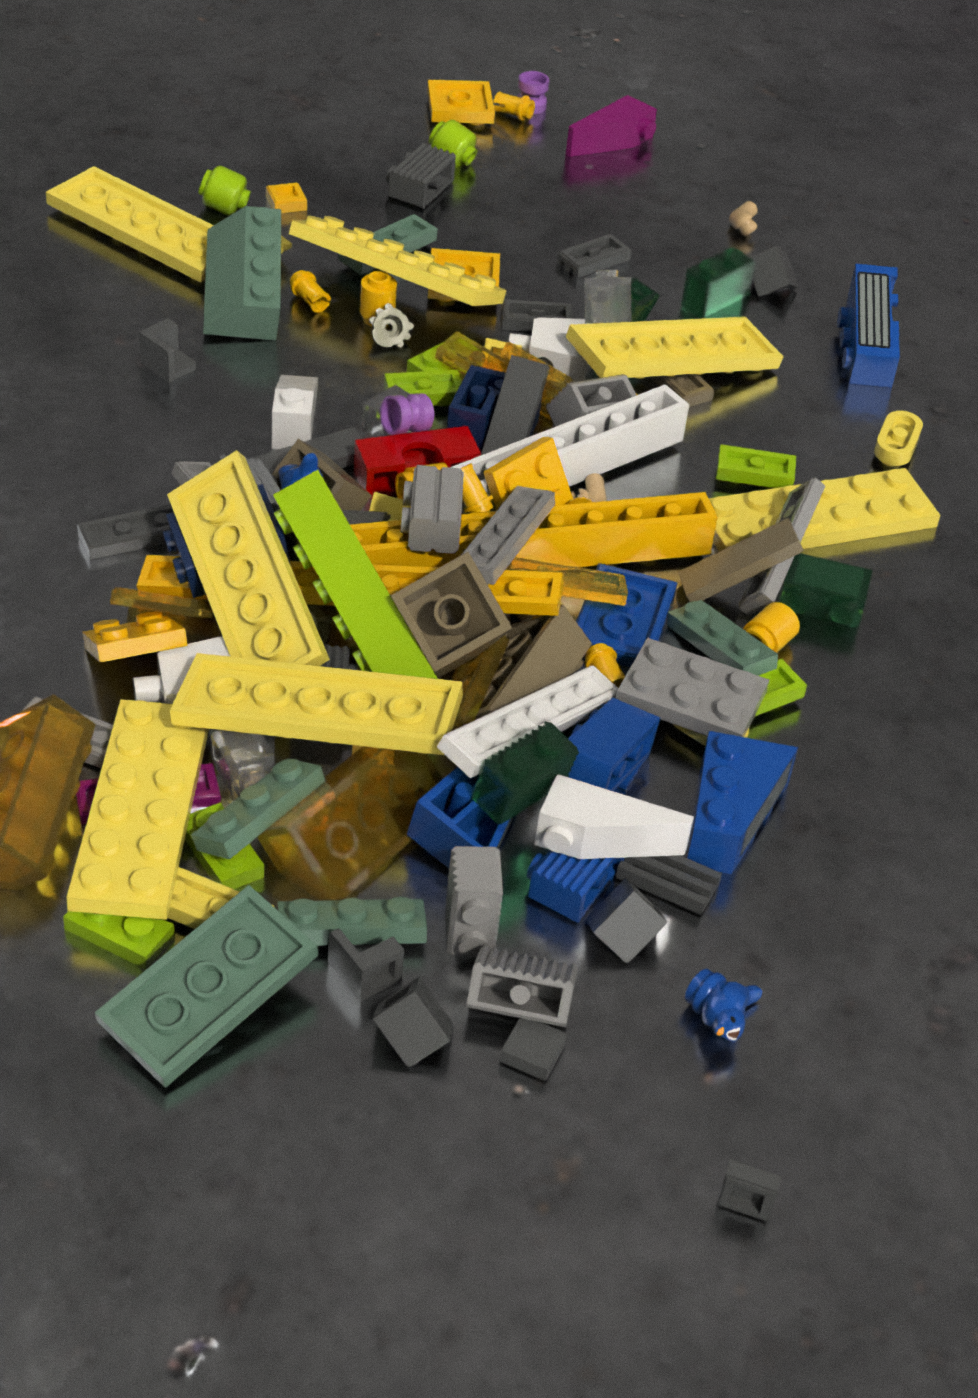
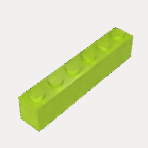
(348, 580)

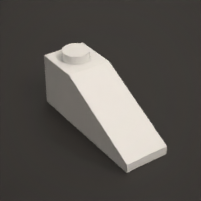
(293, 410)
(606, 824)

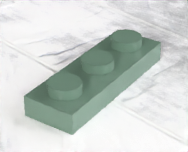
(410, 231)
(721, 638)
(258, 808)
(360, 920)

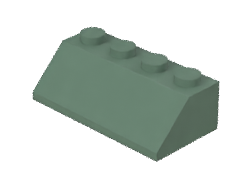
(244, 275)

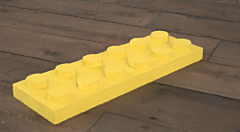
(135, 219)
(394, 260)
(673, 347)
(846, 512)
(245, 566)
(317, 703)
(138, 815)

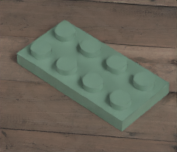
(206, 985)

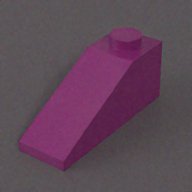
(612, 128)

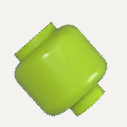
(456, 139)
(224, 190)

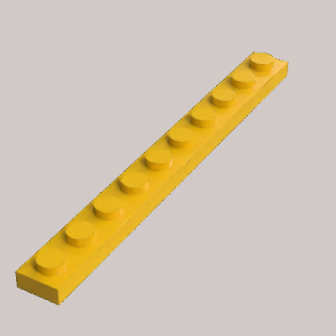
(514, 590)

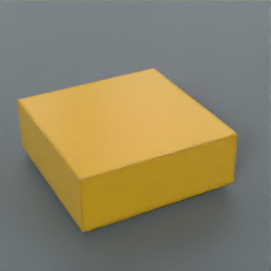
(286, 197)

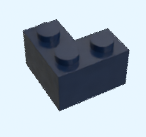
(476, 402)

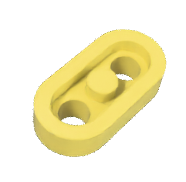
(898, 438)

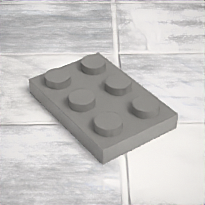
(692, 690)

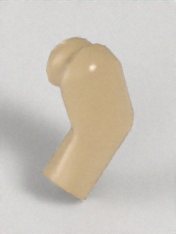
(742, 218)
(594, 488)

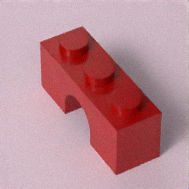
(383, 457)

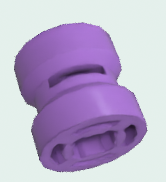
(535, 86)
(405, 414)

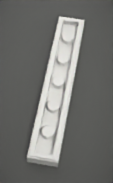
(561, 703)

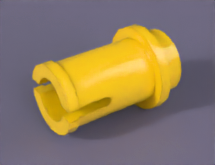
(513, 105)
(304, 285)
(474, 494)
(604, 659)

